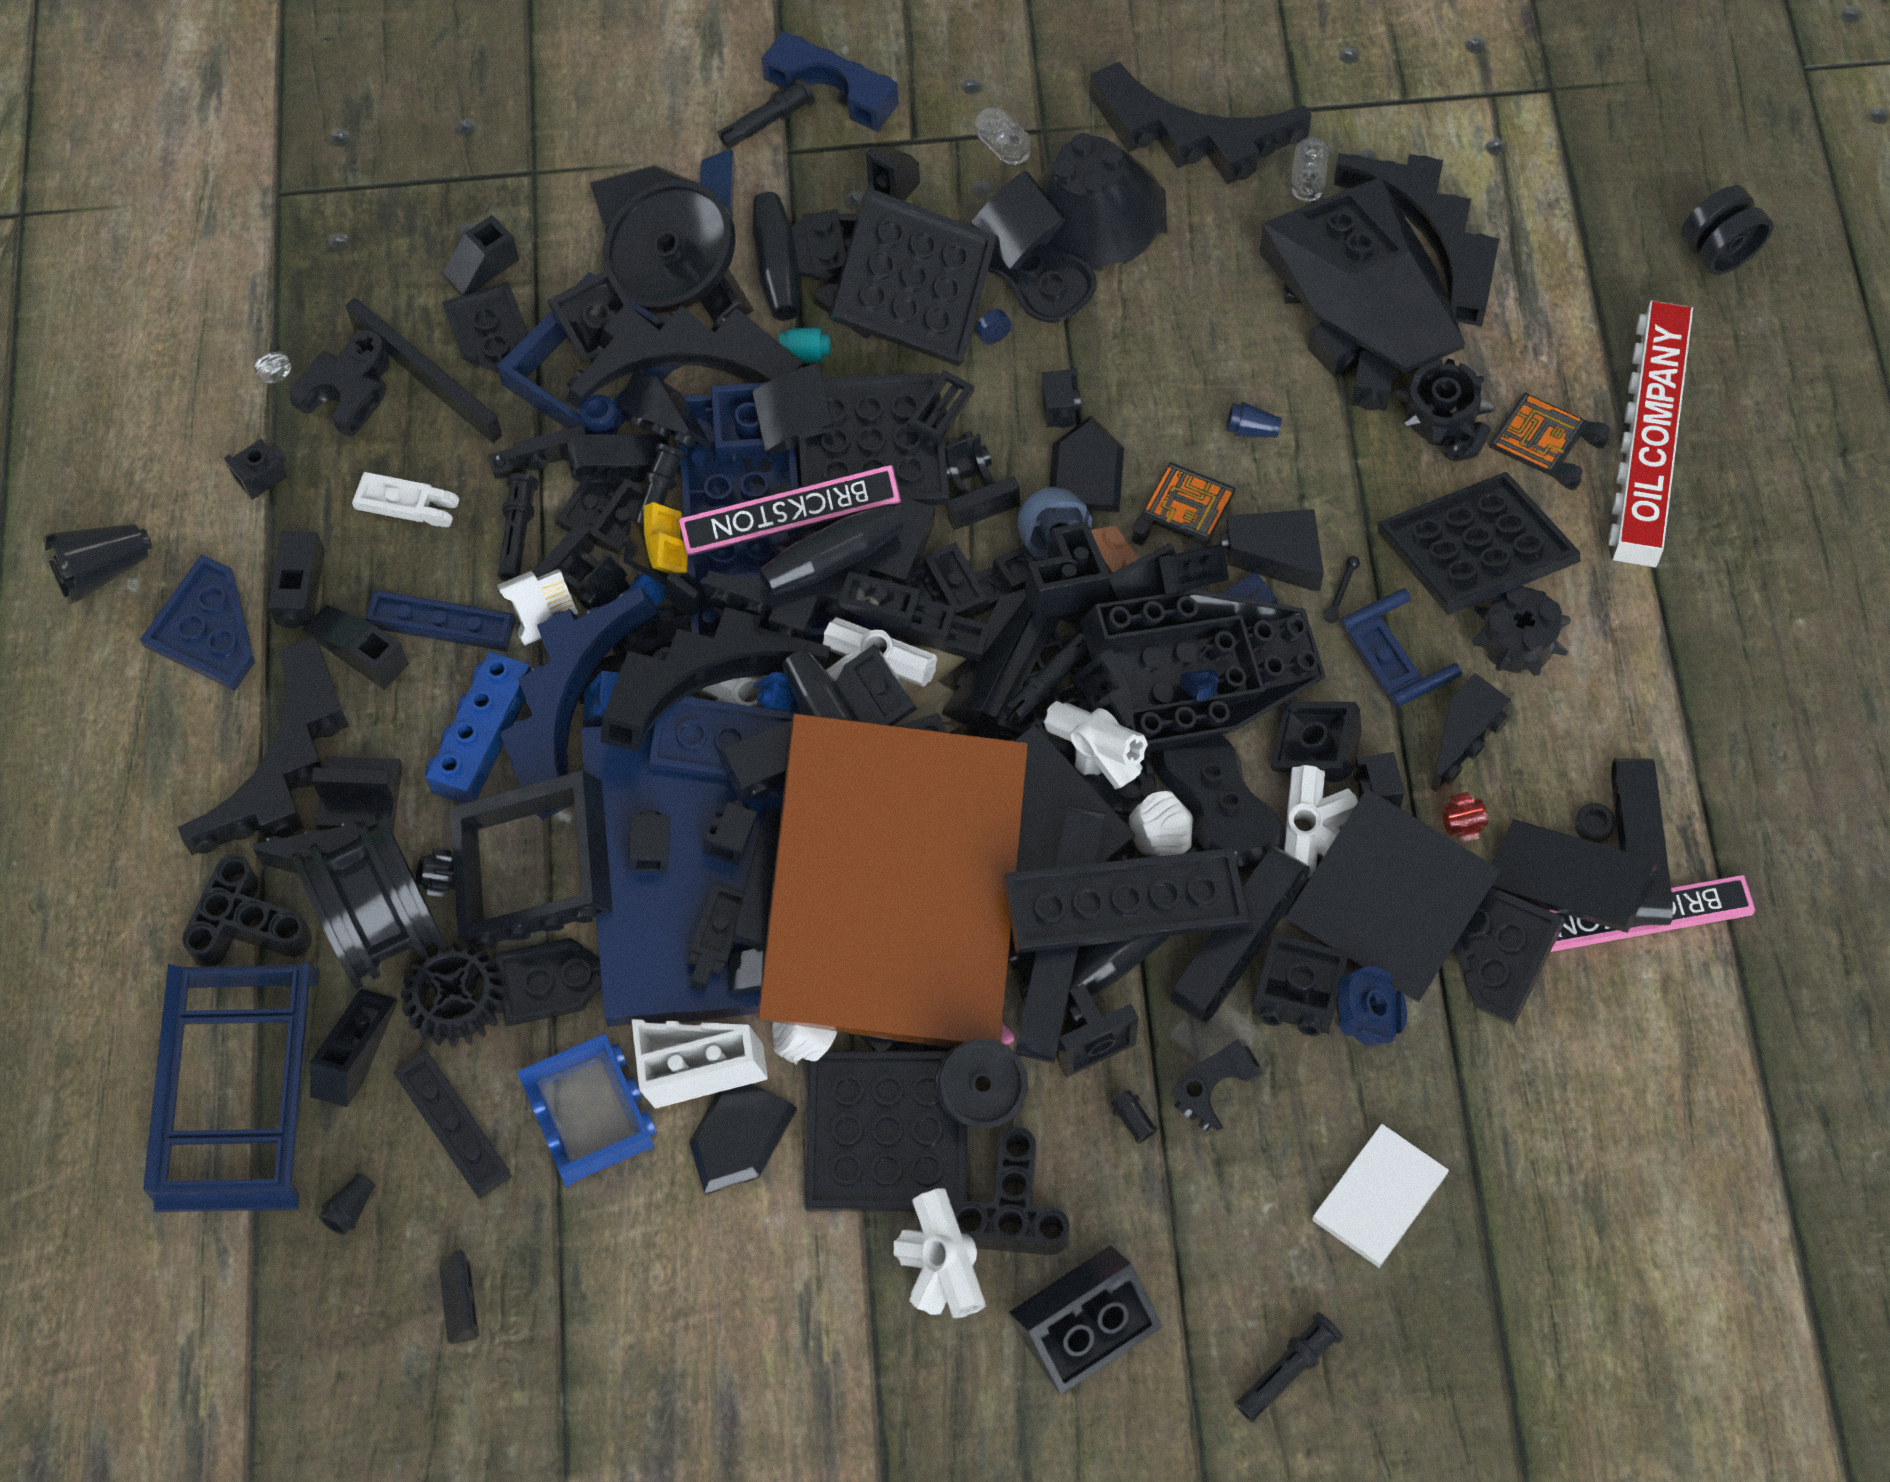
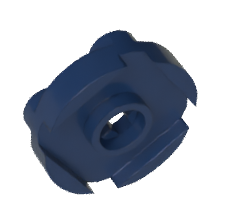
(1357, 1018)

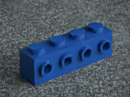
(474, 738)

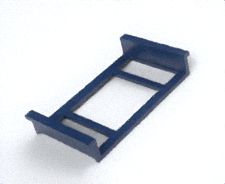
(226, 1194)

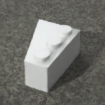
(695, 1060)

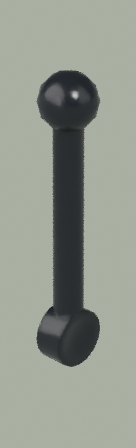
(1331, 613)

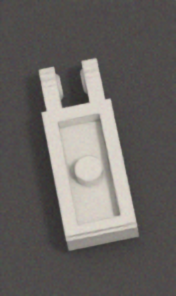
(403, 499)

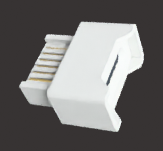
(536, 600)

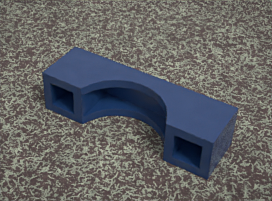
(869, 94)

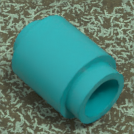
(807, 343)

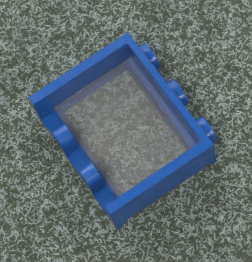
(587, 1108)

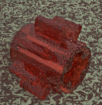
(1464, 816)

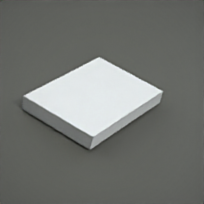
(1380, 1195)

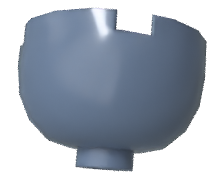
(1047, 510)

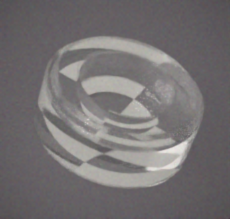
(272, 367)

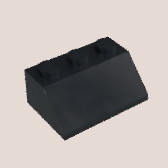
(1086, 1319)

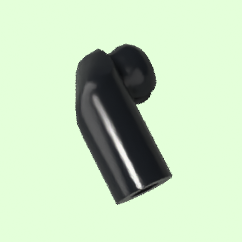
(1467, 448)

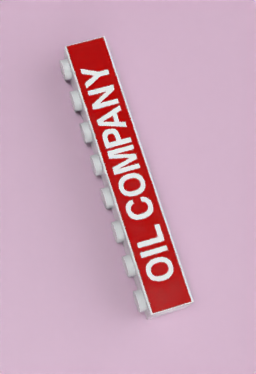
(1652, 434)

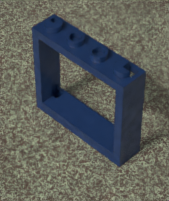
(536, 348)

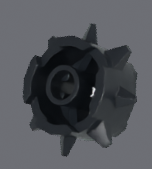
(1443, 401)
(1521, 630)

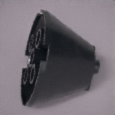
(1107, 201)

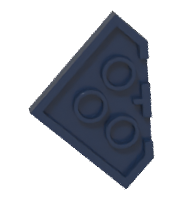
(204, 625)

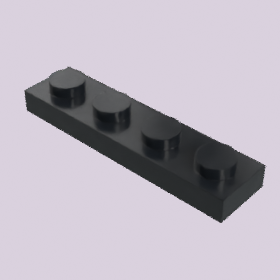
(452, 1124)

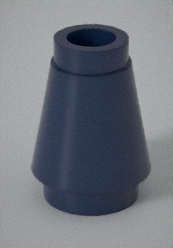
(1252, 422)

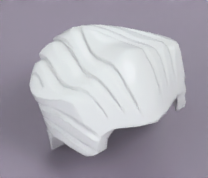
(1161, 825)
(801, 1042)

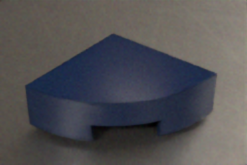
(1200, 684)

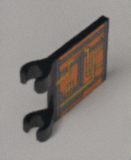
(1545, 436)
(1185, 505)

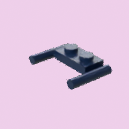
(1385, 655)

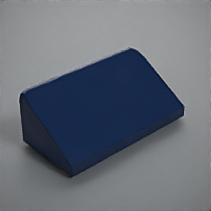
(719, 176)

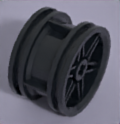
(367, 901)

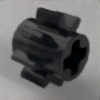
(436, 872)

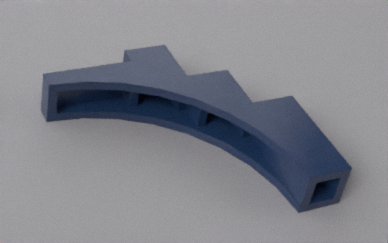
(552, 690)

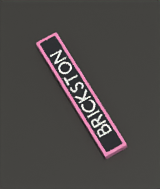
(790, 510)
(1691, 907)

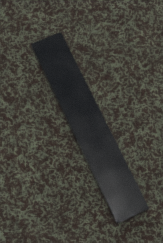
(426, 371)

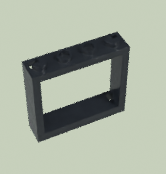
(470, 817)

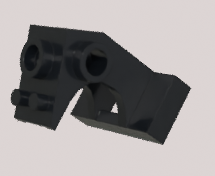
(967, 459)
(573, 560)
(1232, 1061)

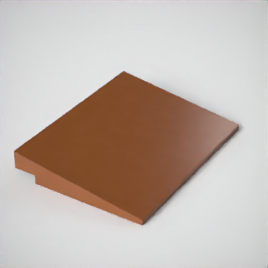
(893, 882)

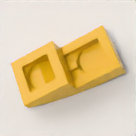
(663, 539)

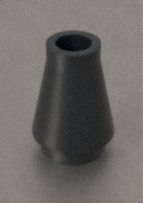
(346, 1206)

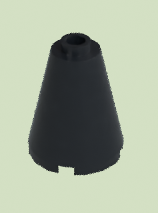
(94, 557)

